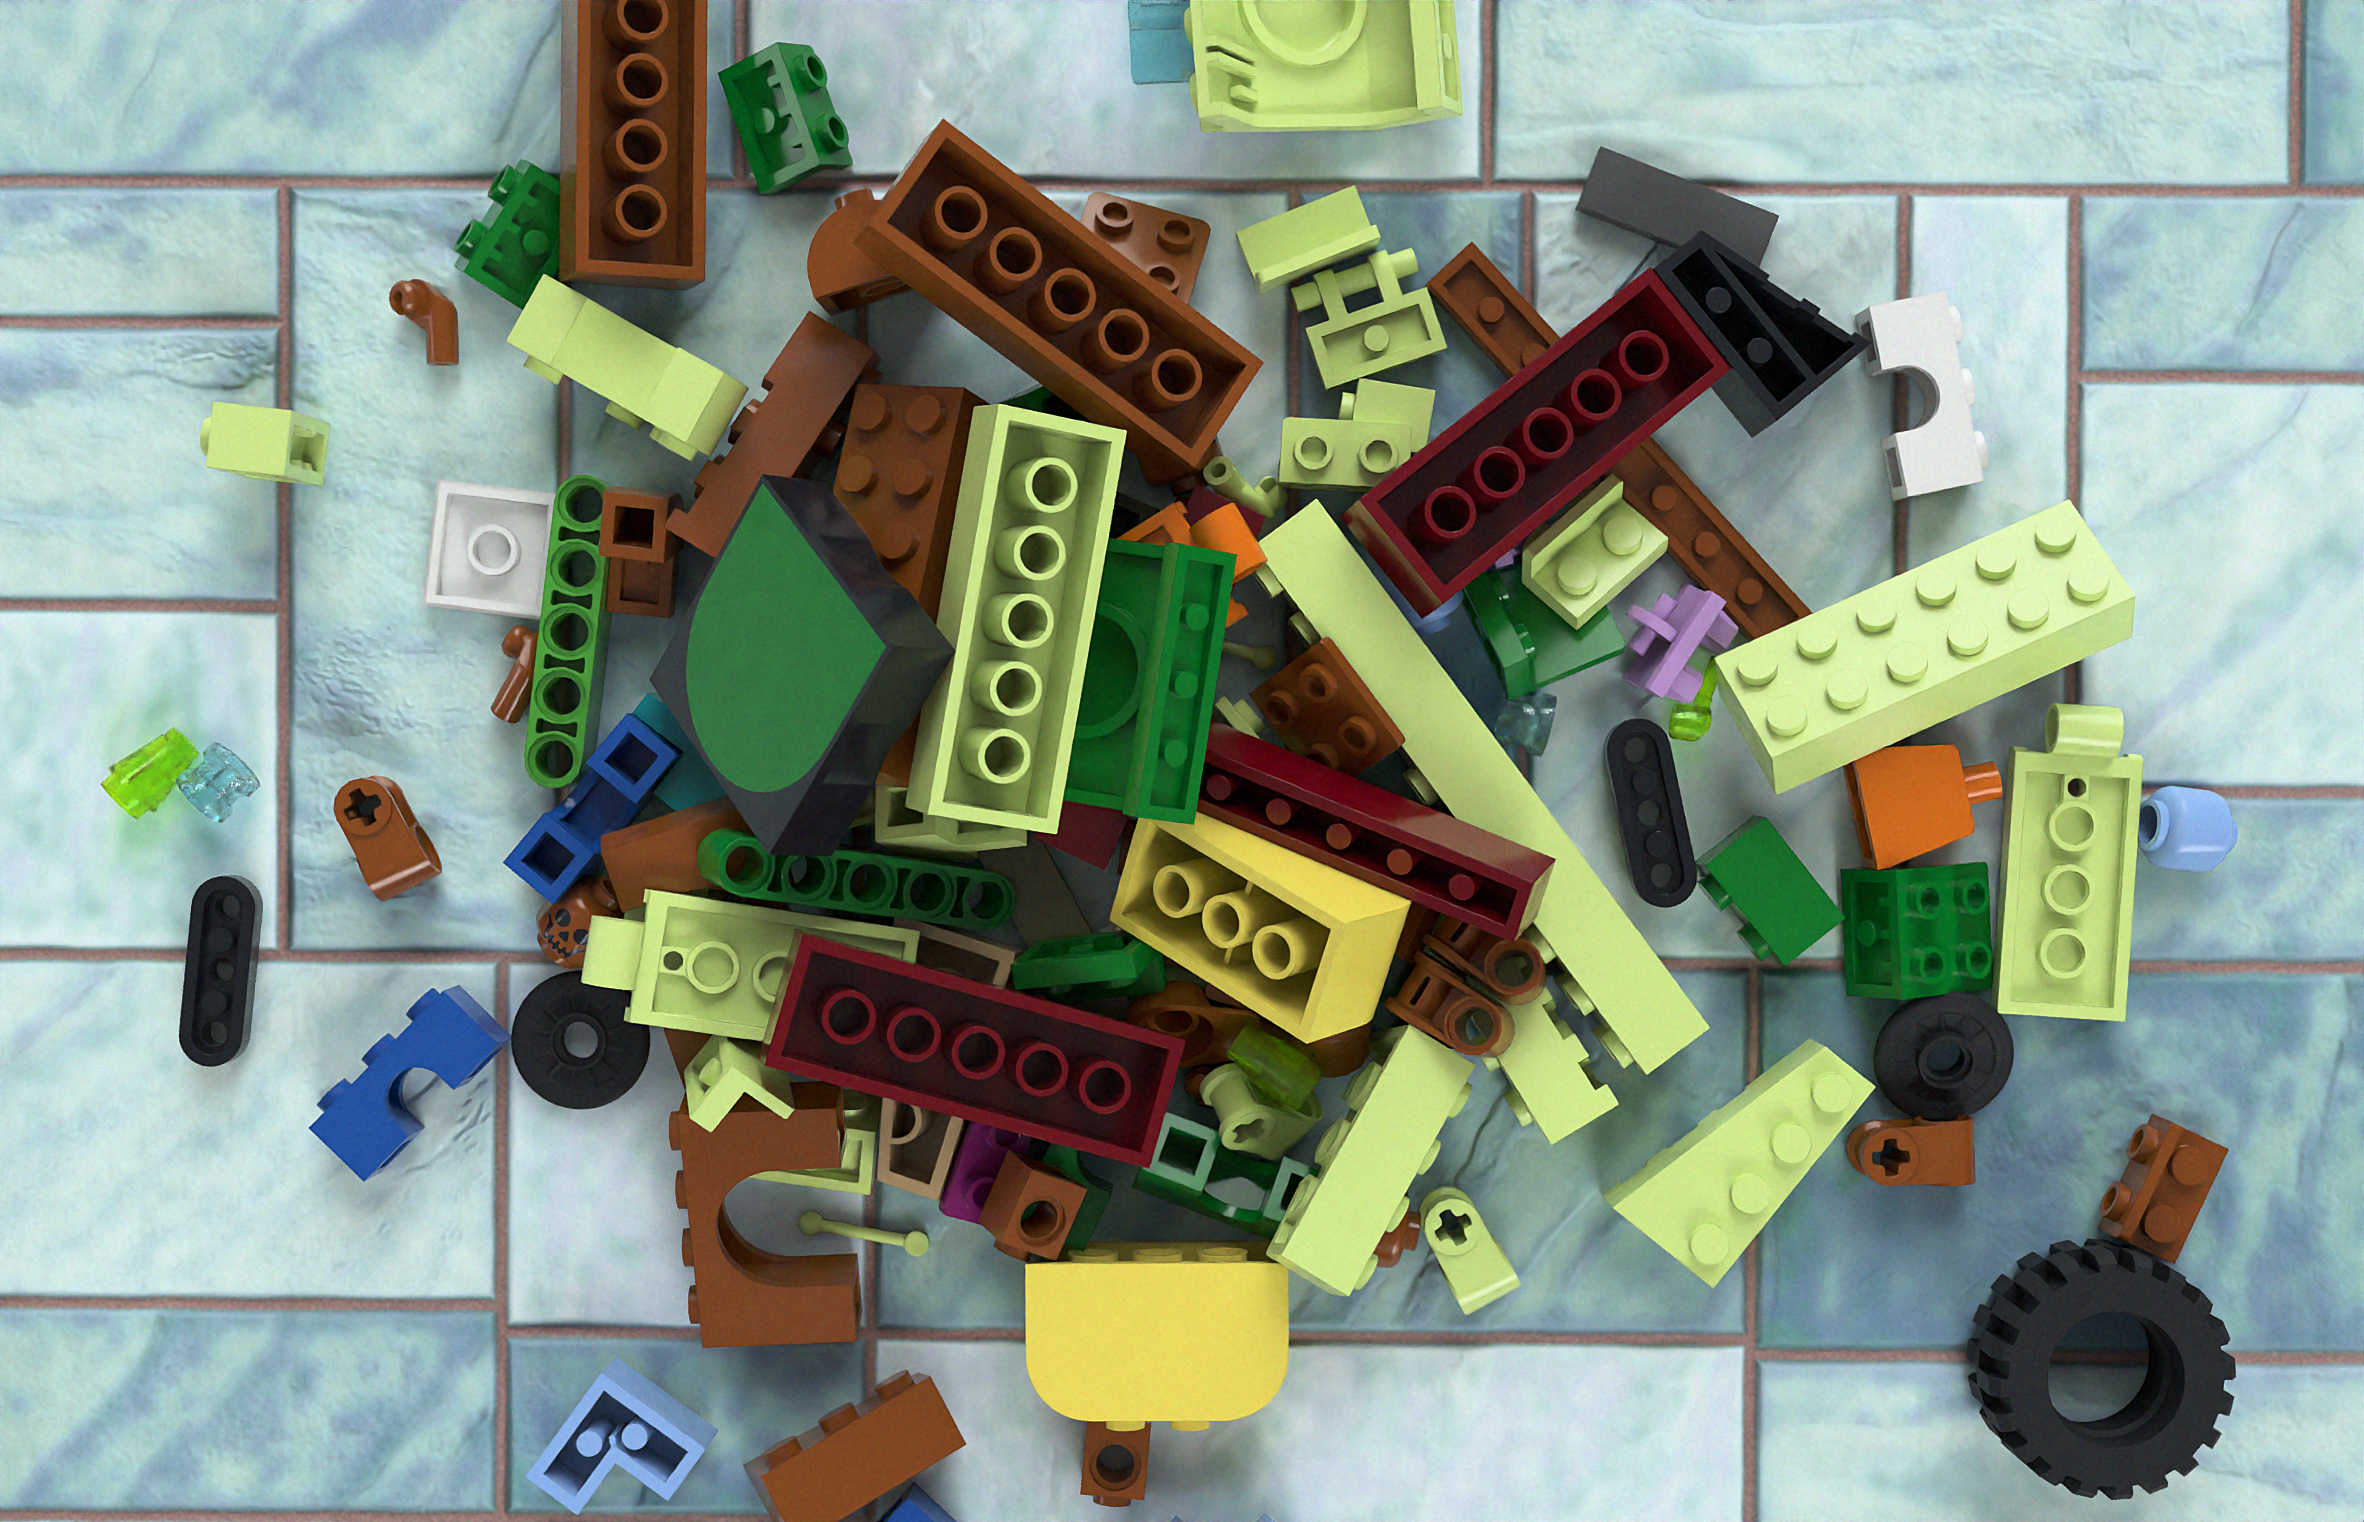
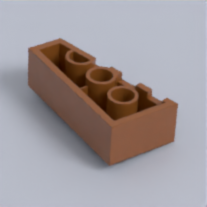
(786, 433)

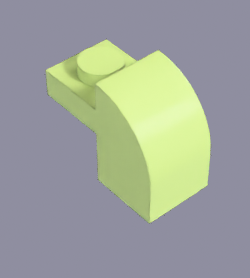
(932, 835)

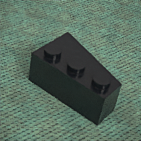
(1765, 335)

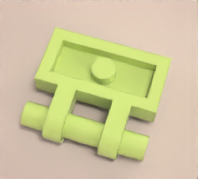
(1375, 337)

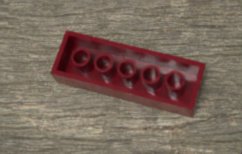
(1535, 443)
(970, 1049)

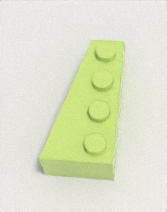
(1371, 1159)
(1741, 1161)

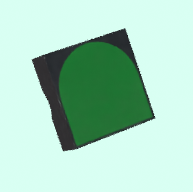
(799, 666)

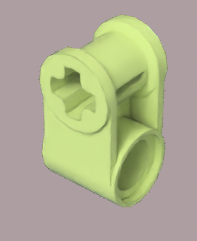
(1251, 1118)
(1469, 1254)

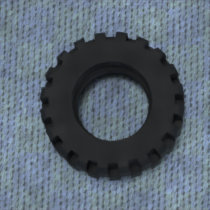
(2167, 1415)

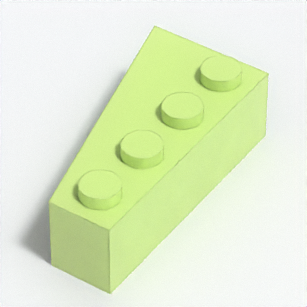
(1543, 1062)

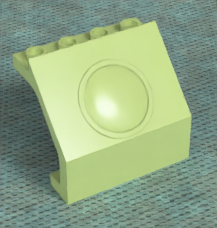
(1322, 64)

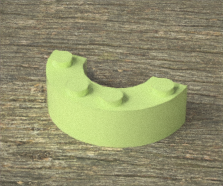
(630, 367)

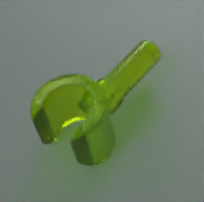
(1694, 721)

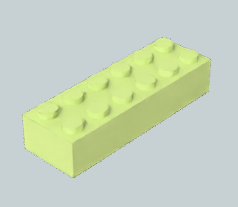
(1019, 617)
(1925, 646)

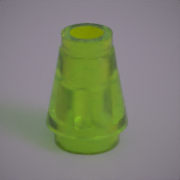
(149, 774)
(1276, 1066)

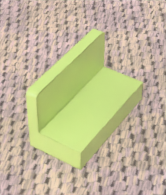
(1307, 239)
(727, 1070)

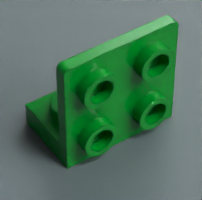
(1528, 639)
(1916, 930)

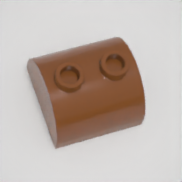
(838, 270)

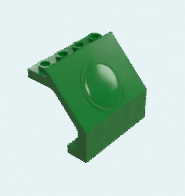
(1151, 679)

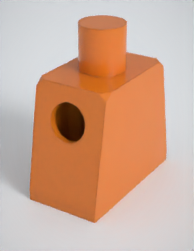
(1914, 800)

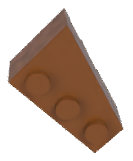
(856, 1452)

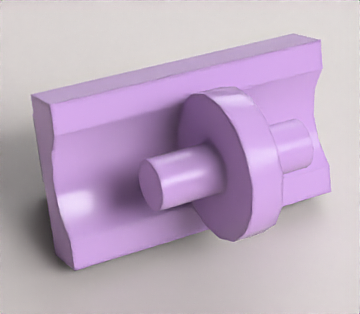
(1670, 637)

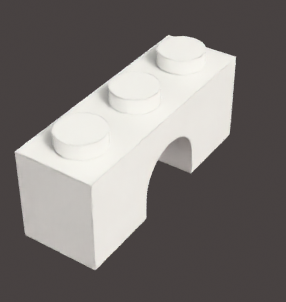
(1921, 341)

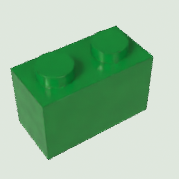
(1767, 891)

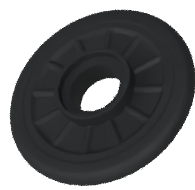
(1927, 1022)
(552, 1069)

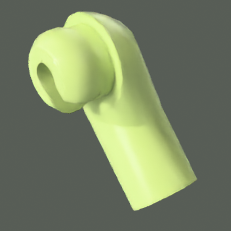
(1229, 483)

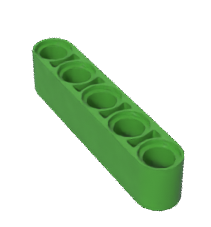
(553, 658)

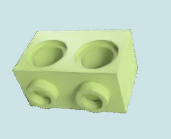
(265, 443)

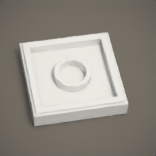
(488, 549)

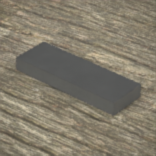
(1671, 207)

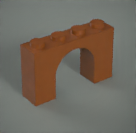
(664, 858)
(739, 1289)

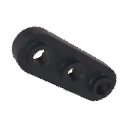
(1667, 837)
(205, 993)

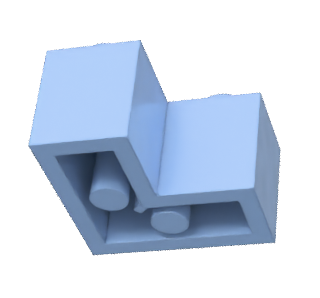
(626, 1424)

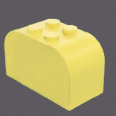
(1261, 923)
(1157, 1331)

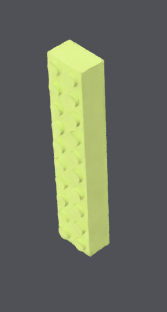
(1473, 779)

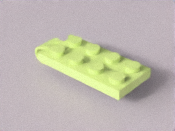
(2068, 870)
(728, 954)

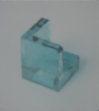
(1159, 42)

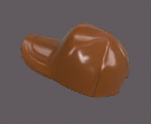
(1189, 1015)

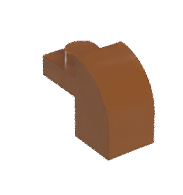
(640, 550)

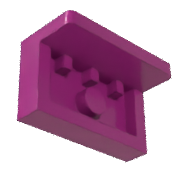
(977, 1168)

